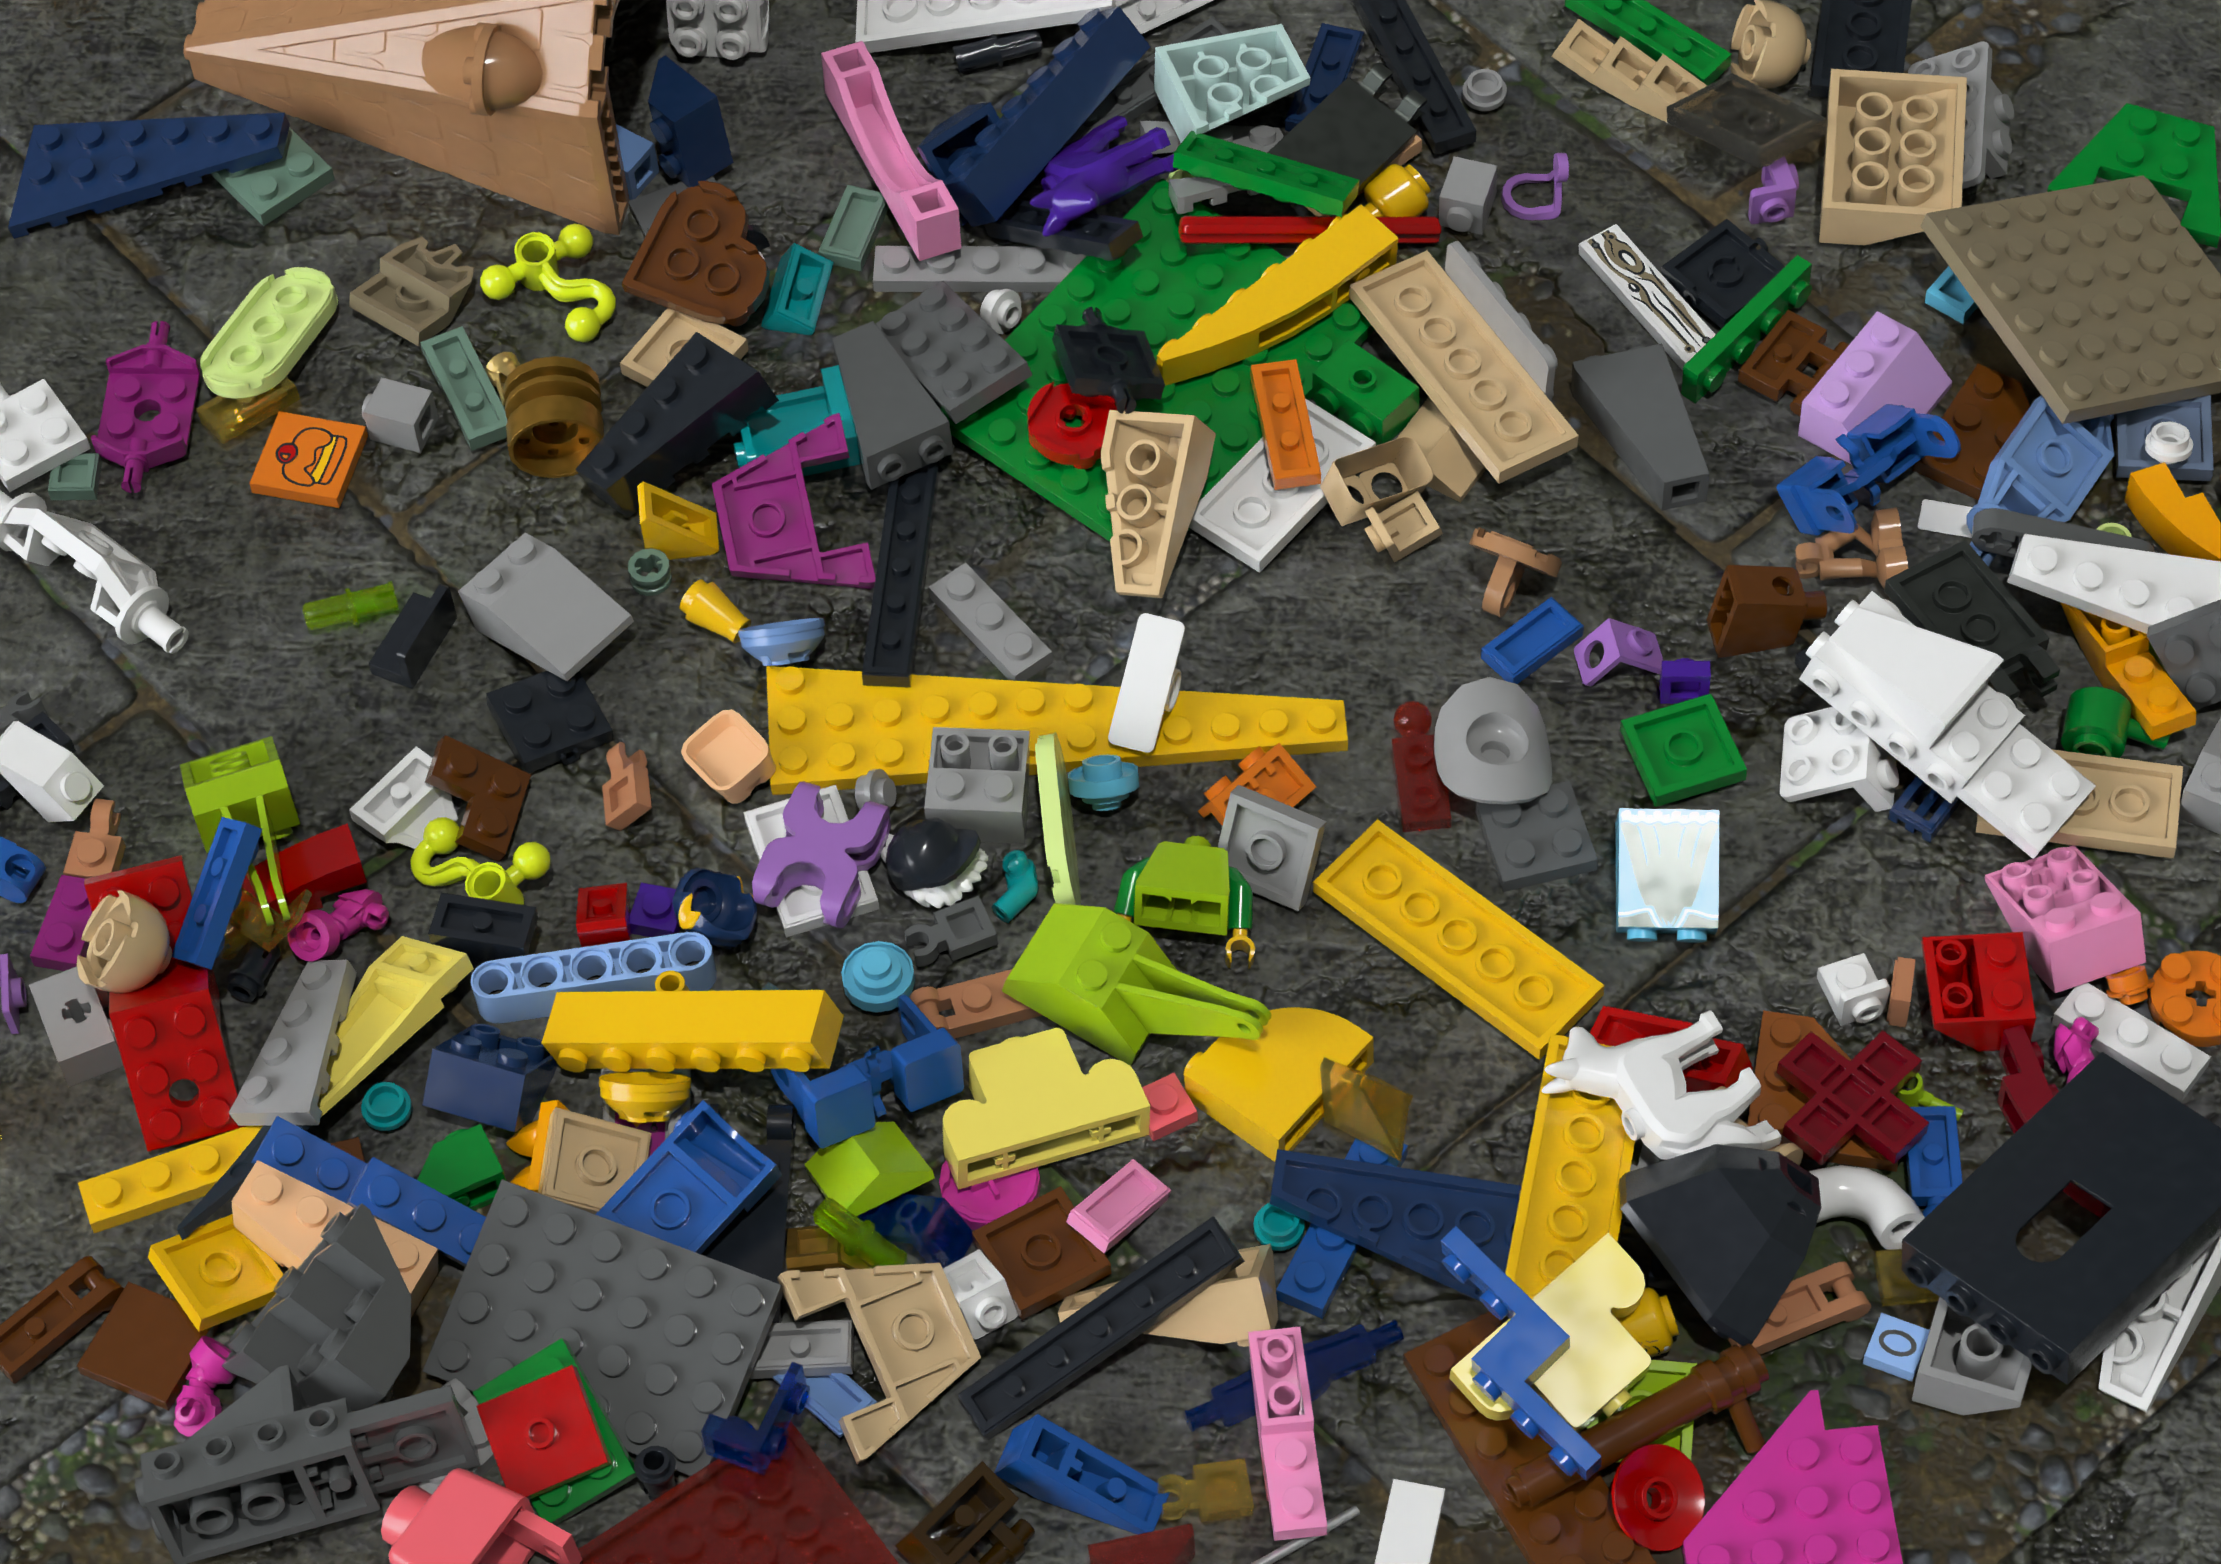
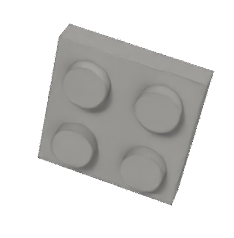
(1272, 845)

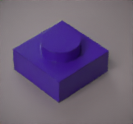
(1684, 680)
(654, 912)

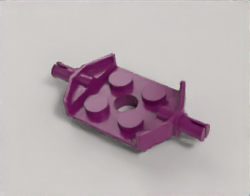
(143, 381)

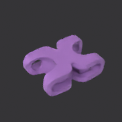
(821, 854)

